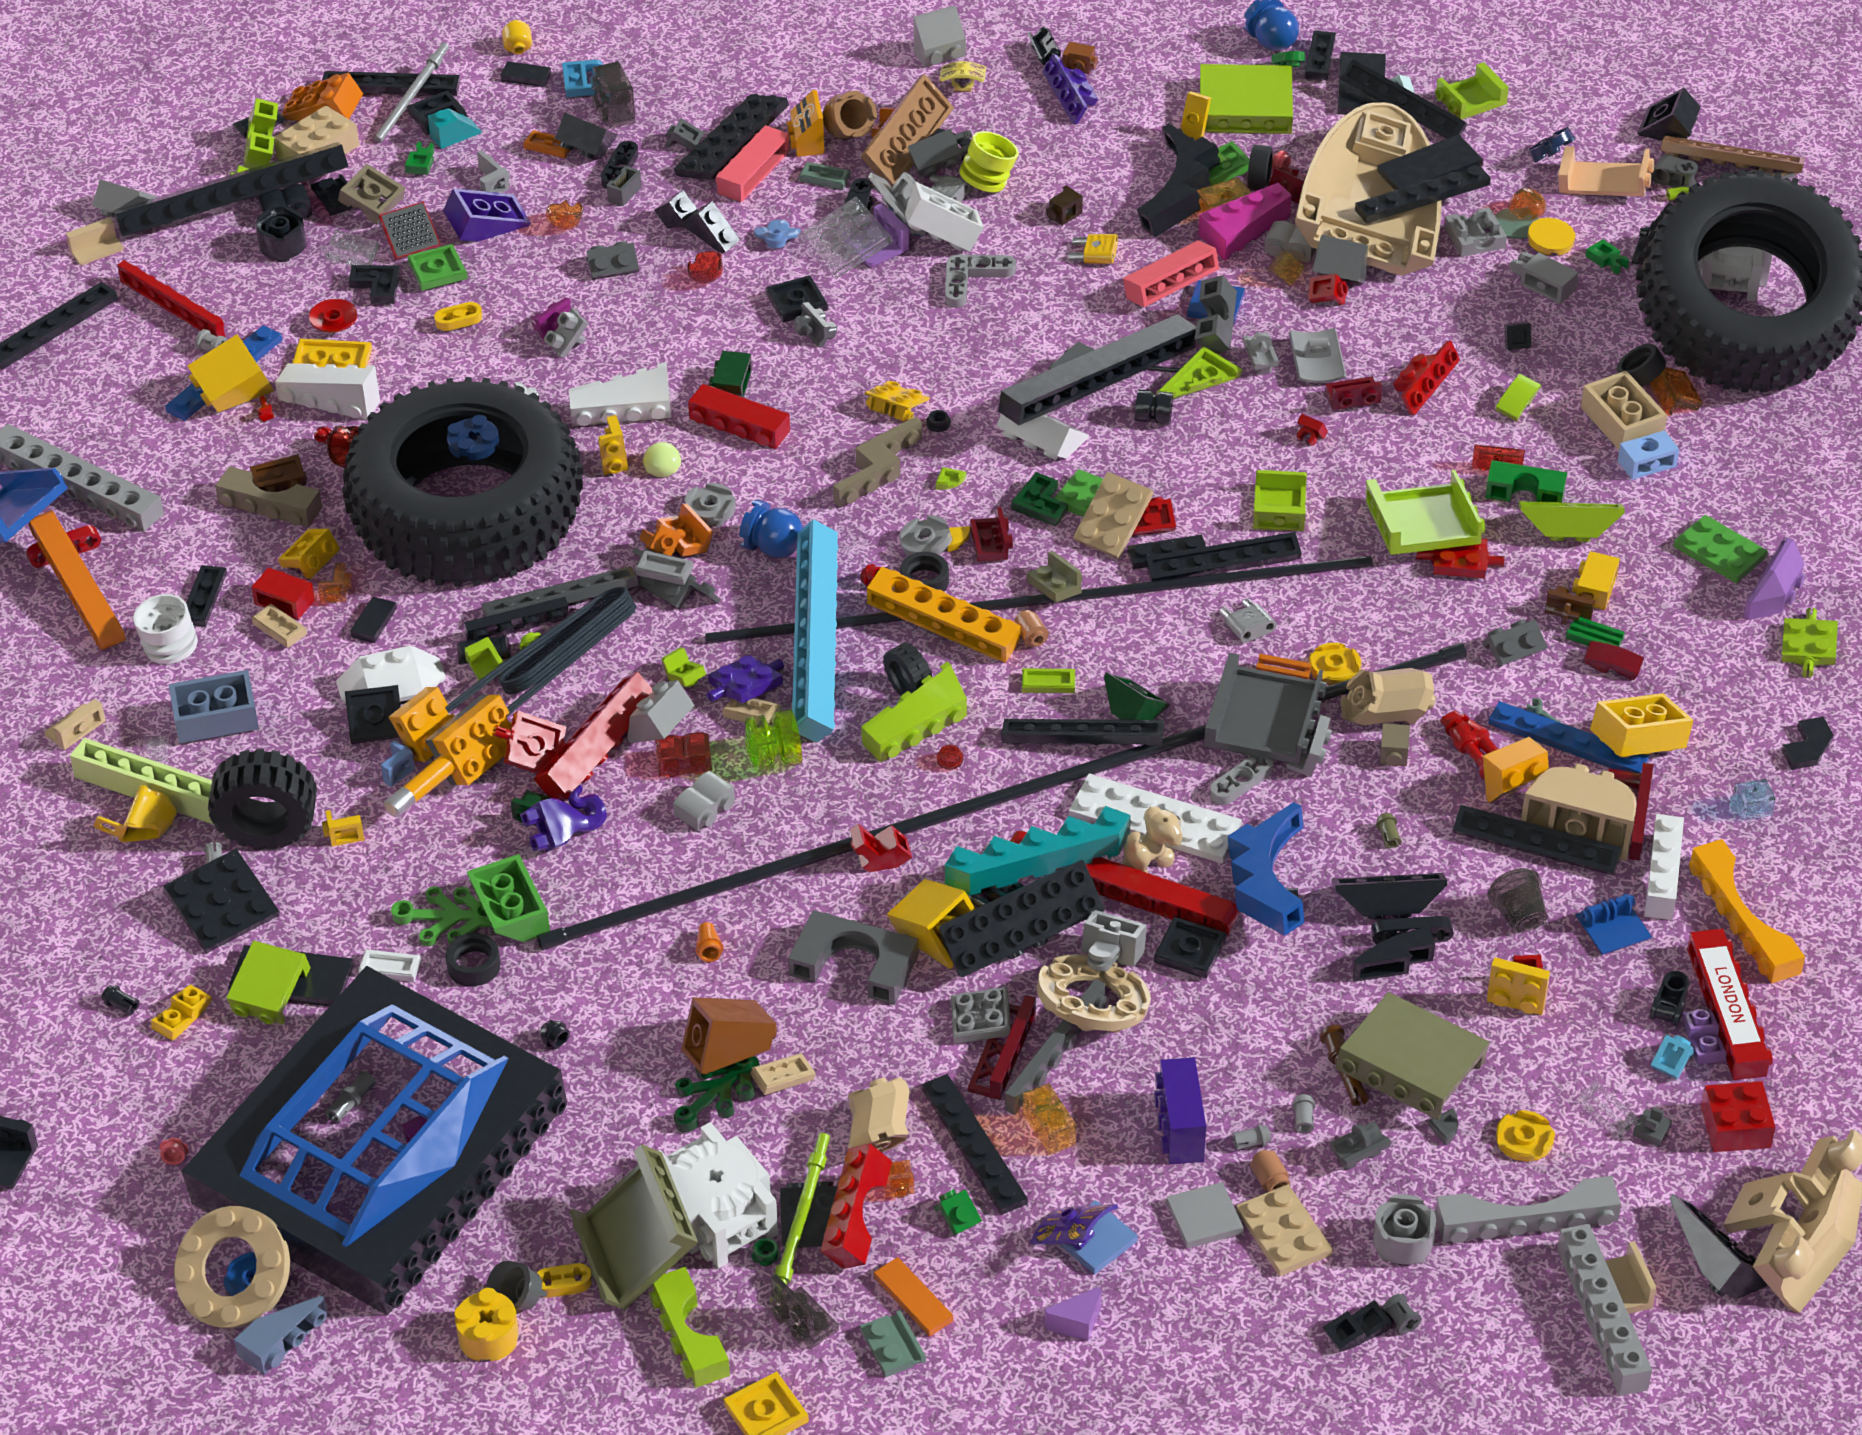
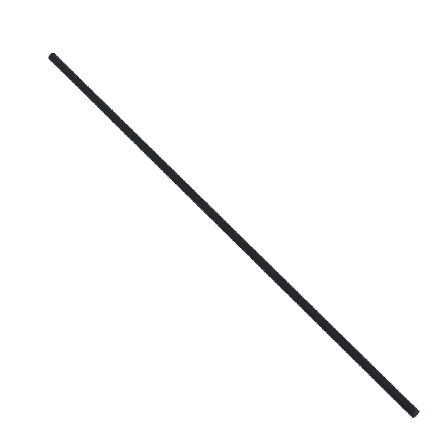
(1091, 593)

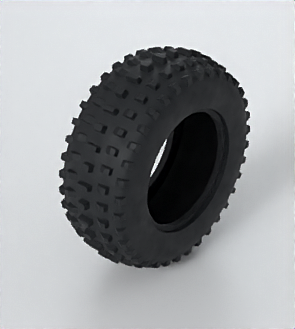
(1762, 215)
(471, 534)

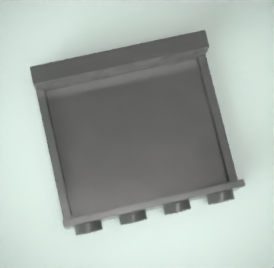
(1263, 713)

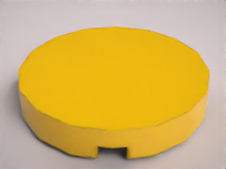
(1551, 236)
(1341, 666)
(1516, 1136)

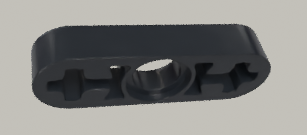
(618, 157)
(1440, 927)

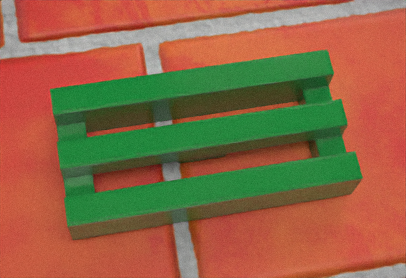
(1586, 631)

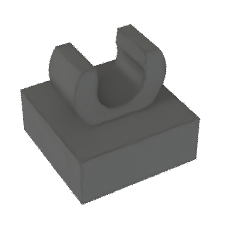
(1652, 1126)

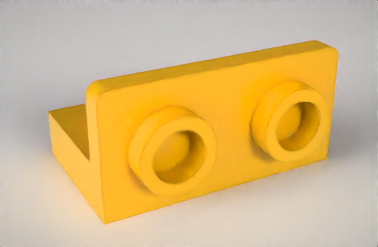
(612, 448)
(310, 552)

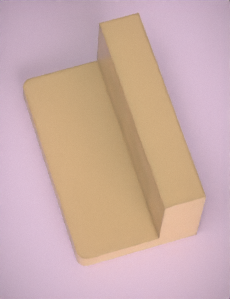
(94, 241)
(76, 724)
(1633, 1280)

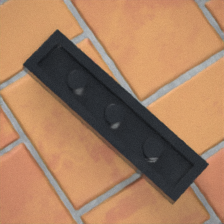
(524, 617)

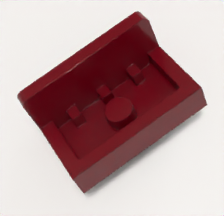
(1290, 179)
(1353, 393)
(991, 537)

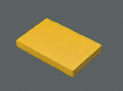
(332, 352)

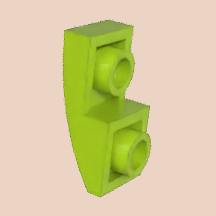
(1517, 397)

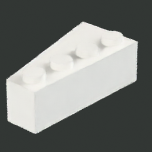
(336, 390)

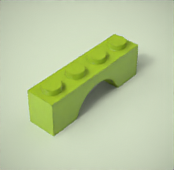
(701, 1354)

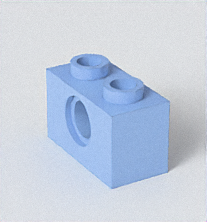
(1648, 455)

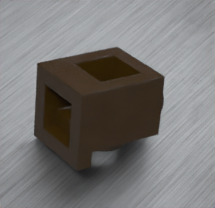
(1065, 206)

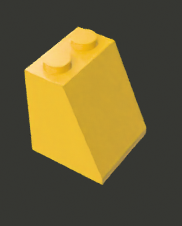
(229, 375)
(924, 911)

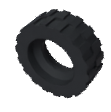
(905, 668)

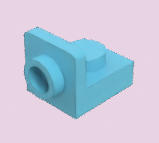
(1672, 1056)

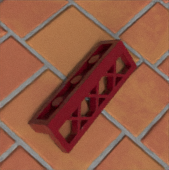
(1008, 1052)

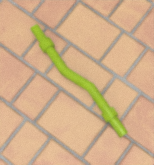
(815, 1164)

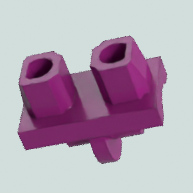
(548, 319)

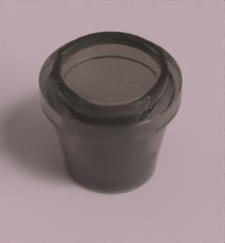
(1519, 899)

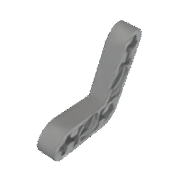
(968, 269)

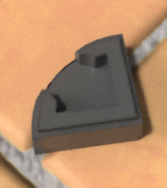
(1446, 1126)

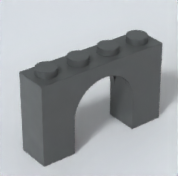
(828, 934)

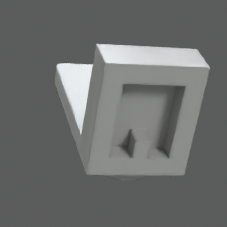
(496, 176)

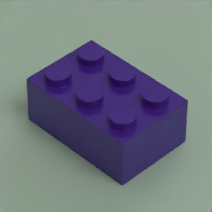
(1180, 1111)

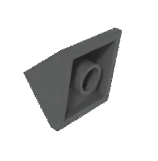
(1341, 257)

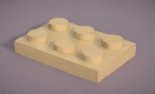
(1113, 515)
(1284, 1230)

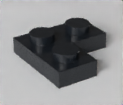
(380, 278)

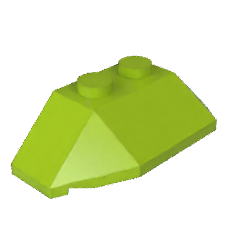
(1571, 519)

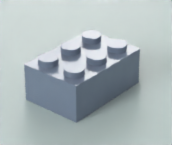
(213, 706)

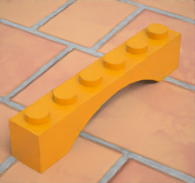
(1773, 951)

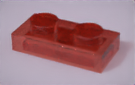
(1485, 454)

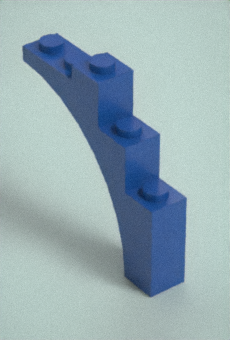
(1253, 857)

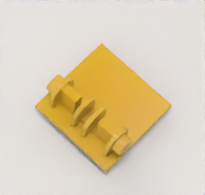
(894, 400)

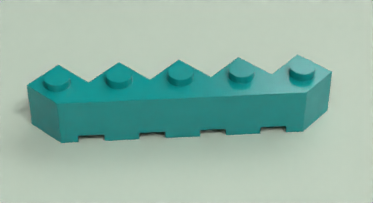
(1038, 852)

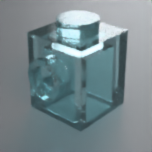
(1752, 799)

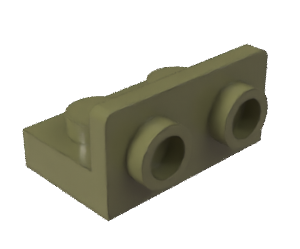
(1057, 579)

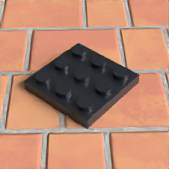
(221, 900)

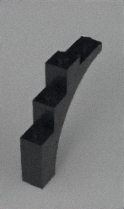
(1180, 195)

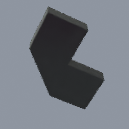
(1816, 738)

